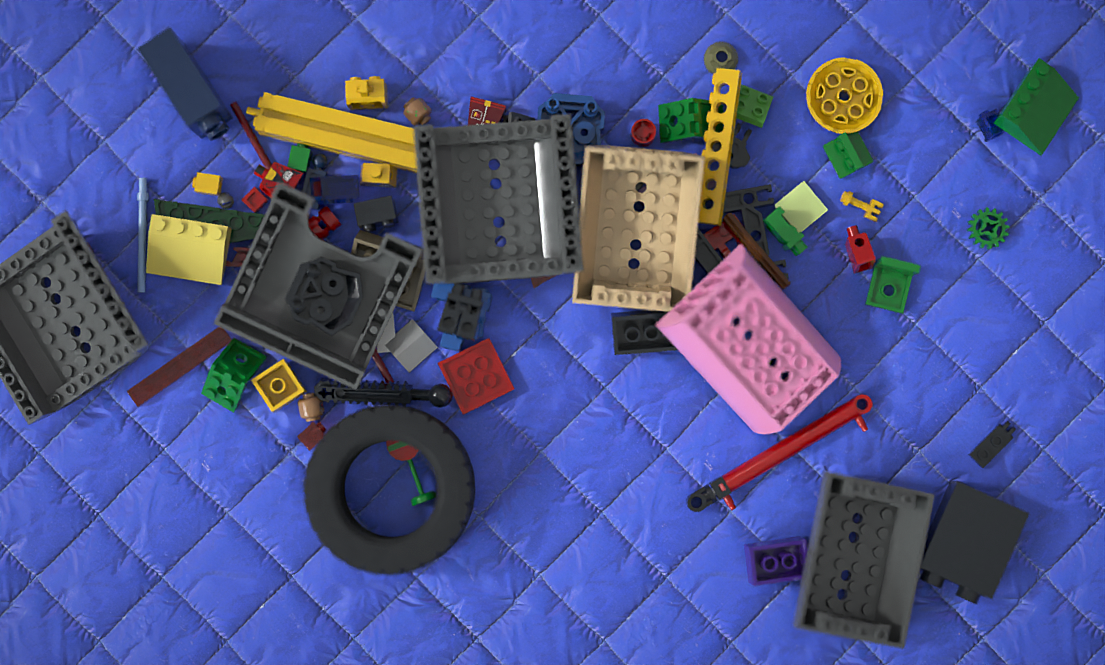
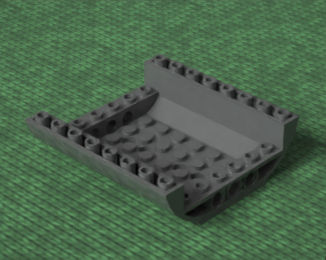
(534, 201)
(39, 351)

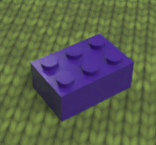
(775, 560)

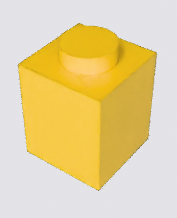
(207, 184)

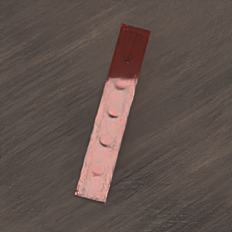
(179, 366)

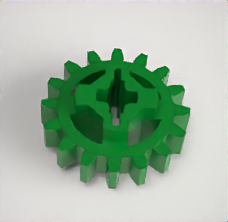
(984, 221)

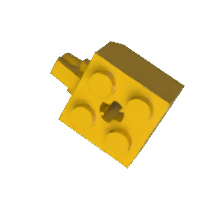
(366, 93)

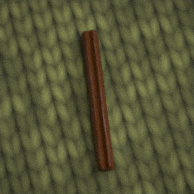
(756, 251)

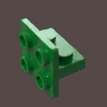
(847, 154)

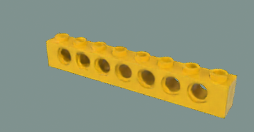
(723, 156)

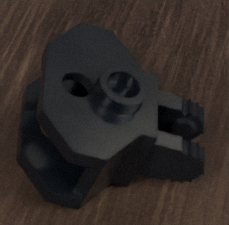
(739, 152)

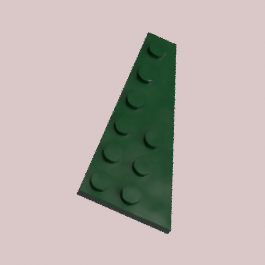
(243, 224)

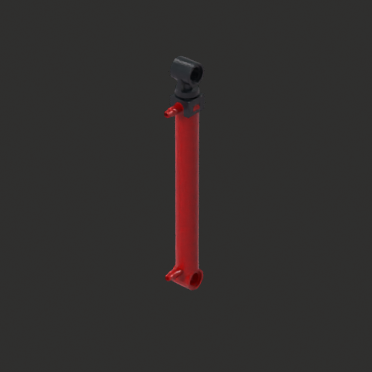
(779, 453)

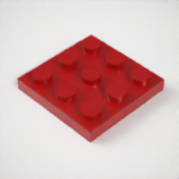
(476, 376)

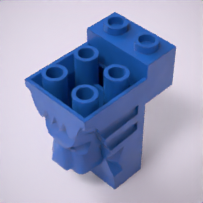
(455, 343)

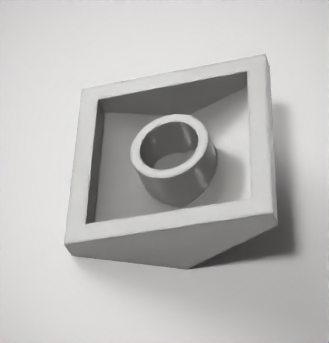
(411, 346)

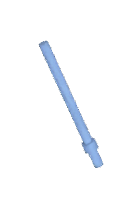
(142, 197)

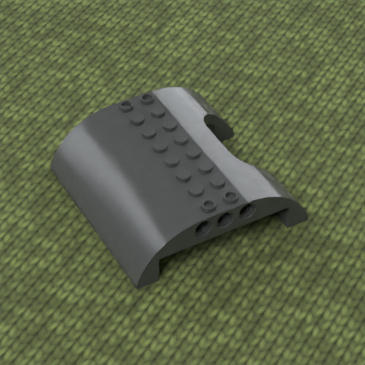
(258, 303)

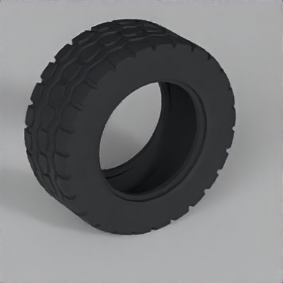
(326, 490)

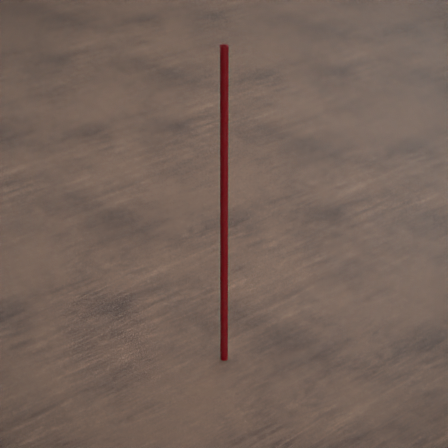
(267, 164)

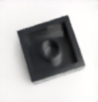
(376, 213)

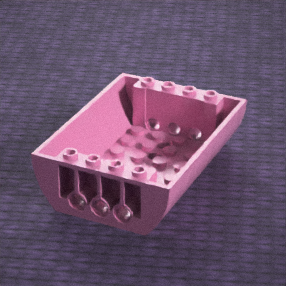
(740, 367)

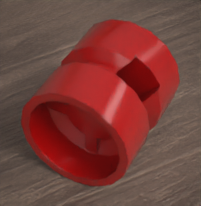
(643, 133)
(328, 218)

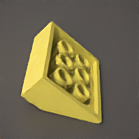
(187, 249)

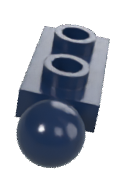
(319, 162)

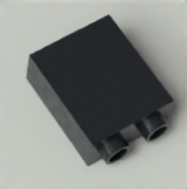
(971, 541)

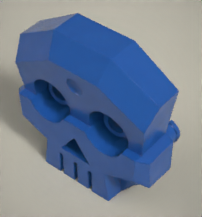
(588, 118)

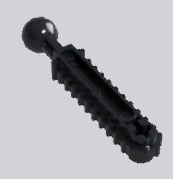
(439, 394)

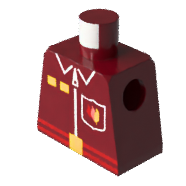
(485, 112)

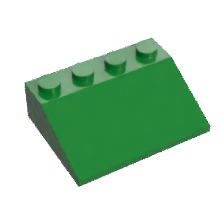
(1037, 107)

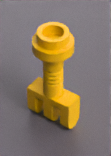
(847, 198)

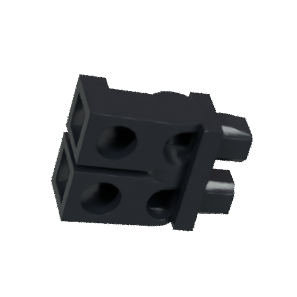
(464, 307)

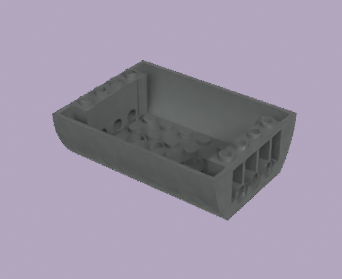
(880, 561)

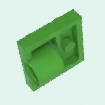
(753, 106)

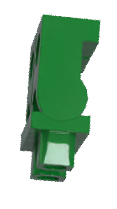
(784, 233)

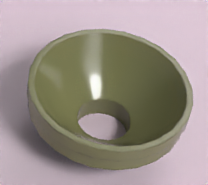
(712, 63)

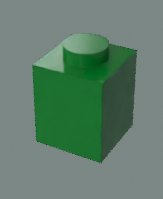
(300, 158)

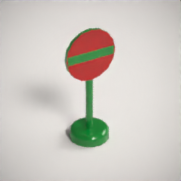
(405, 452)

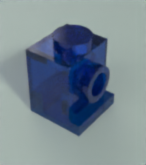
(987, 126)

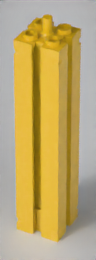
(335, 131)

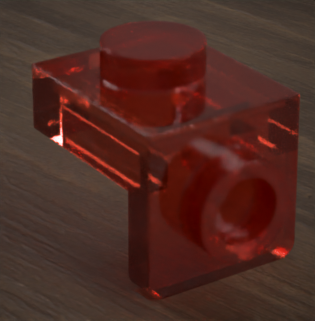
(312, 435)

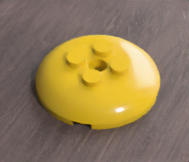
(857, 82)

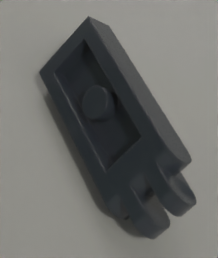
(992, 444)

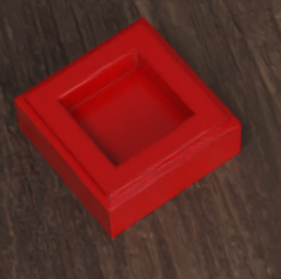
(255, 200)

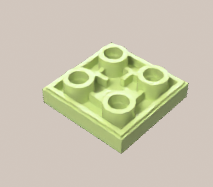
(801, 207)

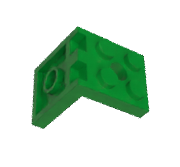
(691, 119)
(893, 273)
(232, 374)

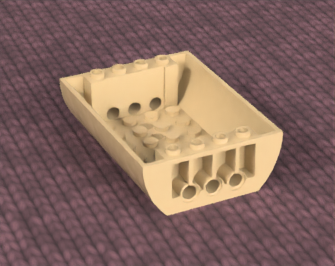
(664, 227)

